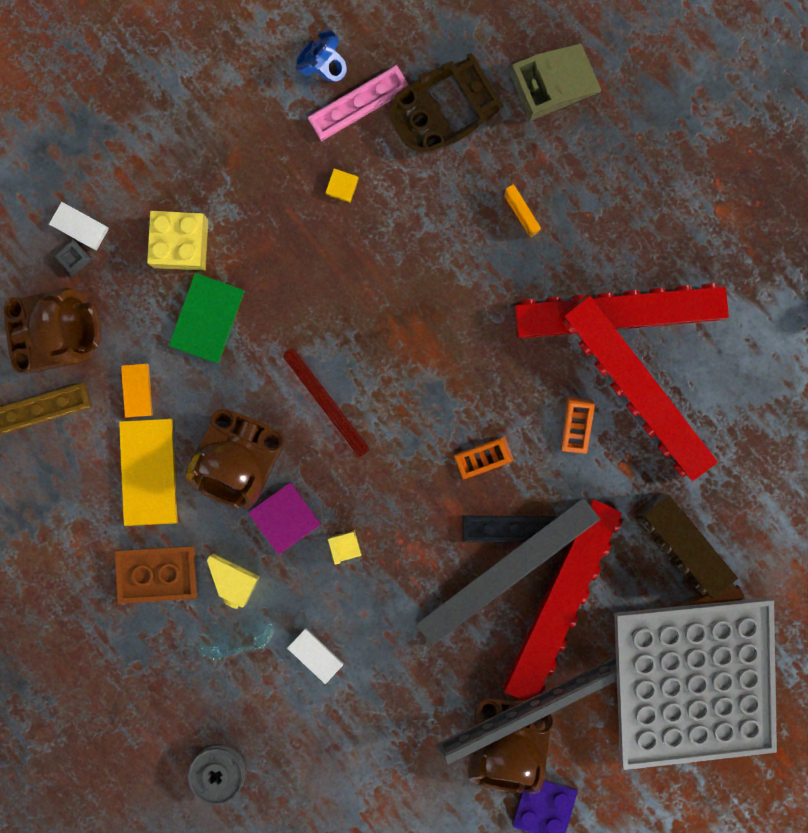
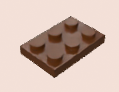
(156, 574)

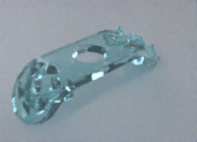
(217, 653)

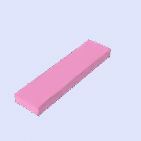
(358, 103)

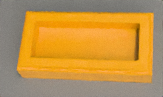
(521, 211)
(136, 390)

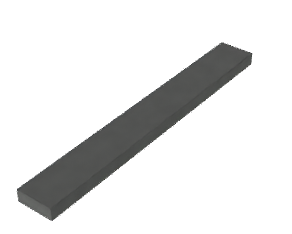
(508, 571)
(527, 712)

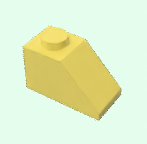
(232, 581)

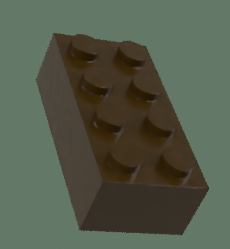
(685, 545)

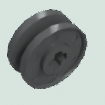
(220, 789)

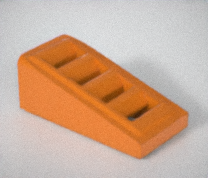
(572, 402)
(504, 447)

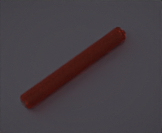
(326, 402)

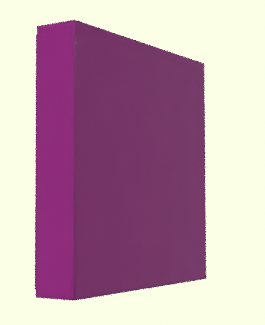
(284, 518)

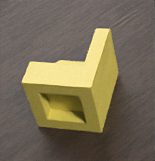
(344, 546)

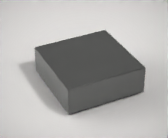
(73, 257)

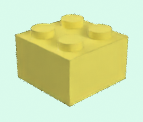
(177, 240)

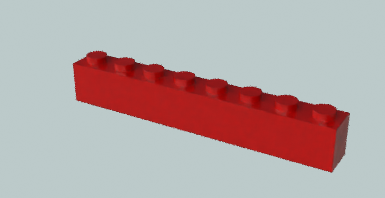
(628, 311)
(638, 387)
(560, 605)

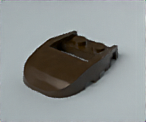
(420, 119)

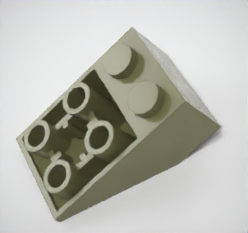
(554, 80)

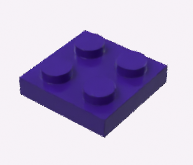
(546, 810)

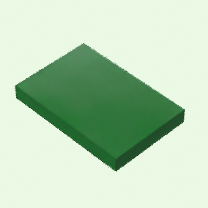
(207, 318)

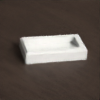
(79, 226)
(315, 656)

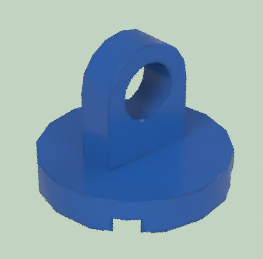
(318, 55)

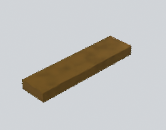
(44, 407)

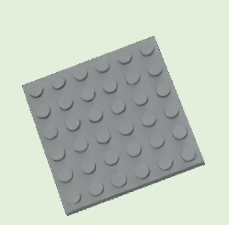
(696, 682)

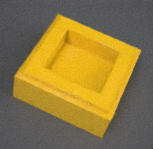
(342, 185)

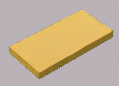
(148, 472)

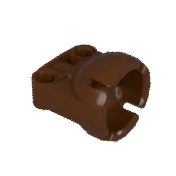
(50, 330)
(234, 459)
(514, 759)

